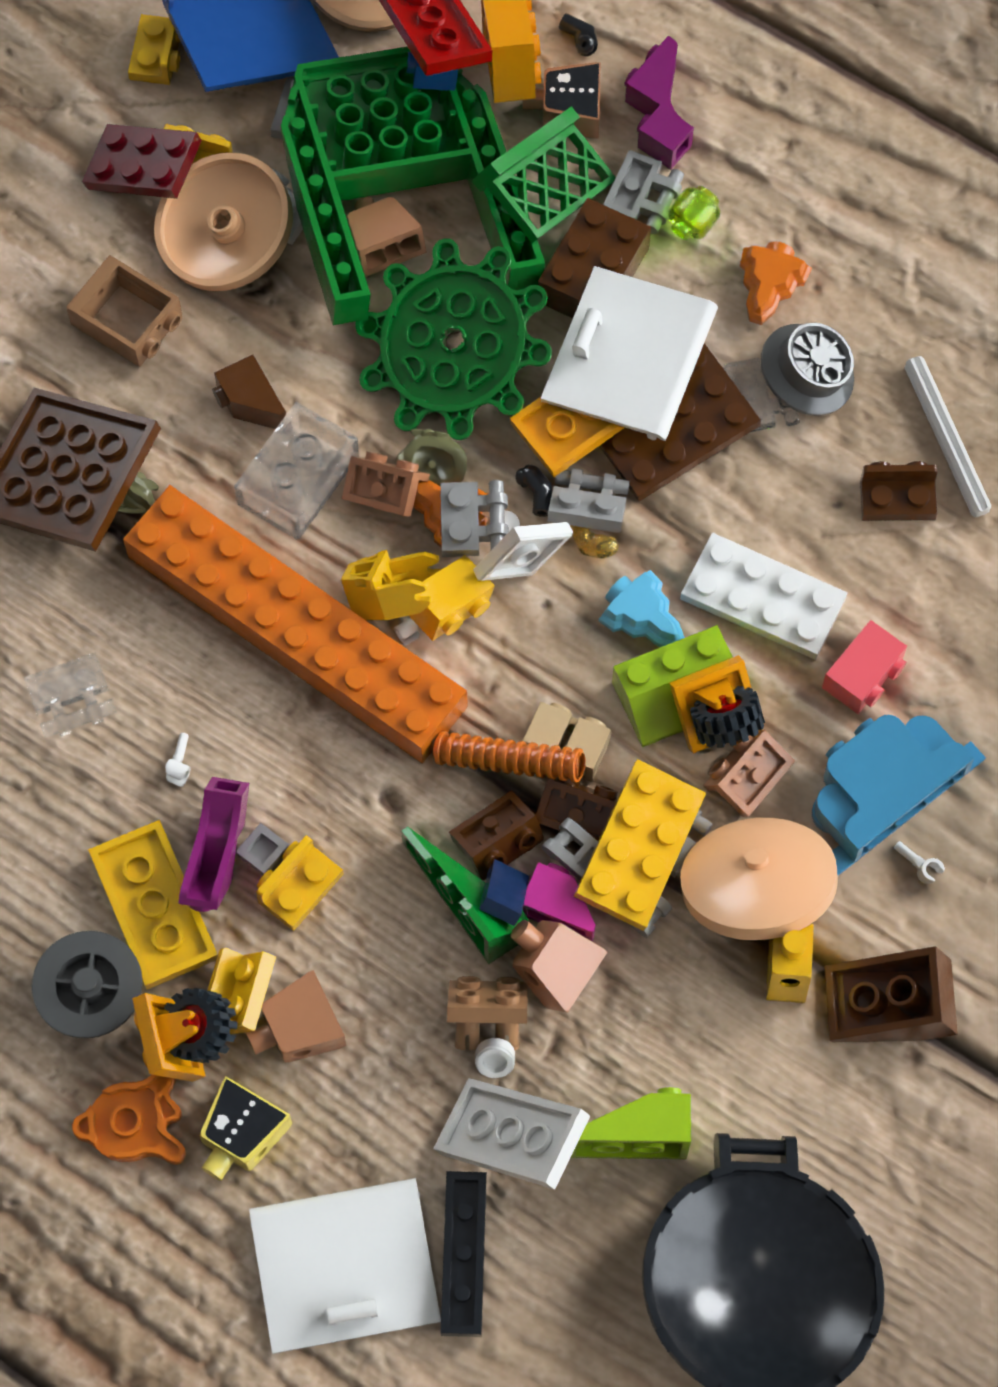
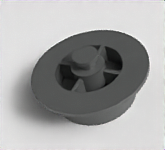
(809, 368)
(86, 984)

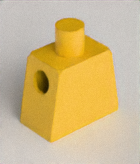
(792, 959)

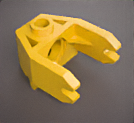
(388, 587)

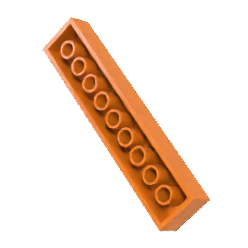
(296, 623)

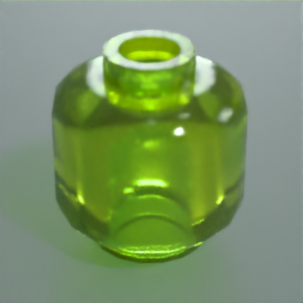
(694, 213)

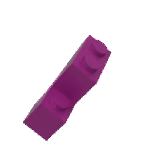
(649, 90)
(214, 849)

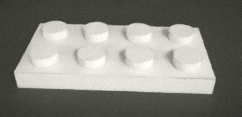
(763, 596)
(512, 1133)

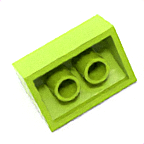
(645, 681)

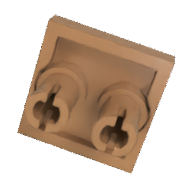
(487, 1002)

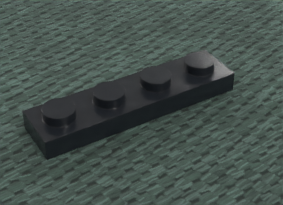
(463, 1254)

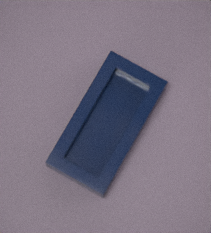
(504, 892)

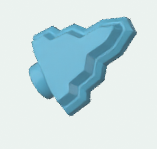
(641, 610)

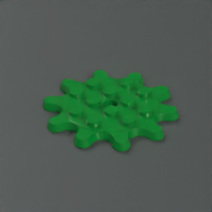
(447, 301)

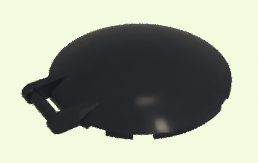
(762, 1274)

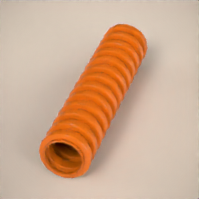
(509, 756)

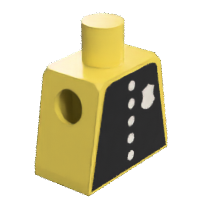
(240, 1129)

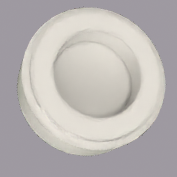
(495, 1058)

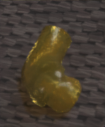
(594, 544)

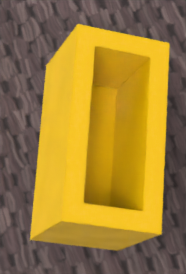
(455, 598)

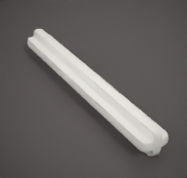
(947, 436)

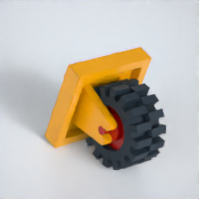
(717, 705)
(183, 1031)

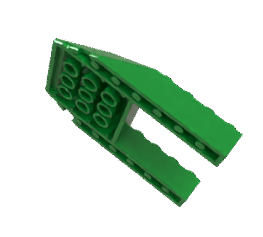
(366, 132)

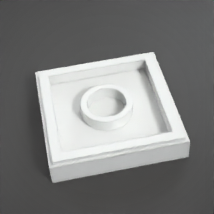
(523, 551)

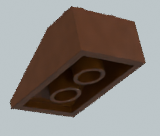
(891, 997)

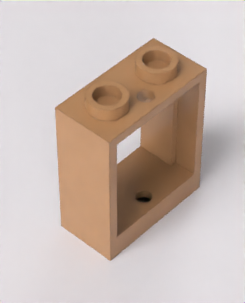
(99, 290)

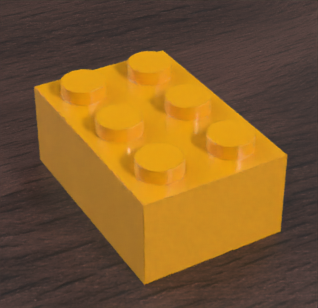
(515, 49)

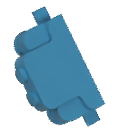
(886, 780)

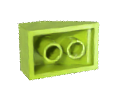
(643, 1129)

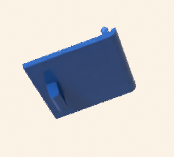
(248, 39)

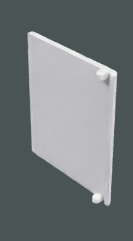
(629, 352)
(344, 1265)

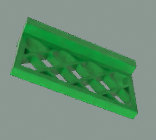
(524, 157)

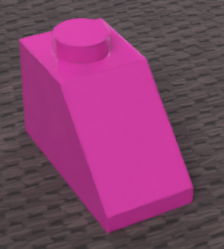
(552, 899)

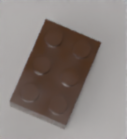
(596, 239)

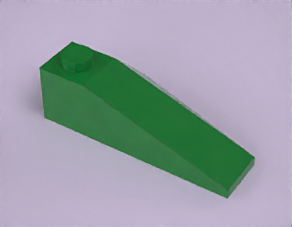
(462, 895)

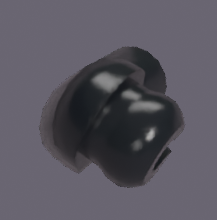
(583, 33)
(533, 477)

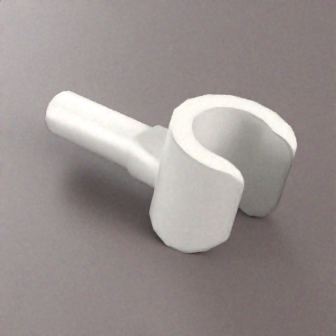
(407, 630)
(177, 771)
(920, 863)

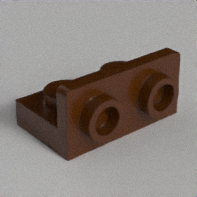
(898, 492)
(582, 804)
(498, 832)

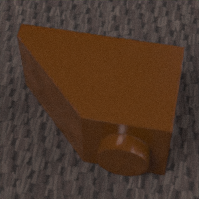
(248, 393)

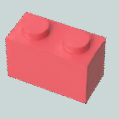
(865, 667)

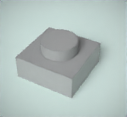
(262, 849)

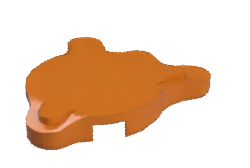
(132, 1122)

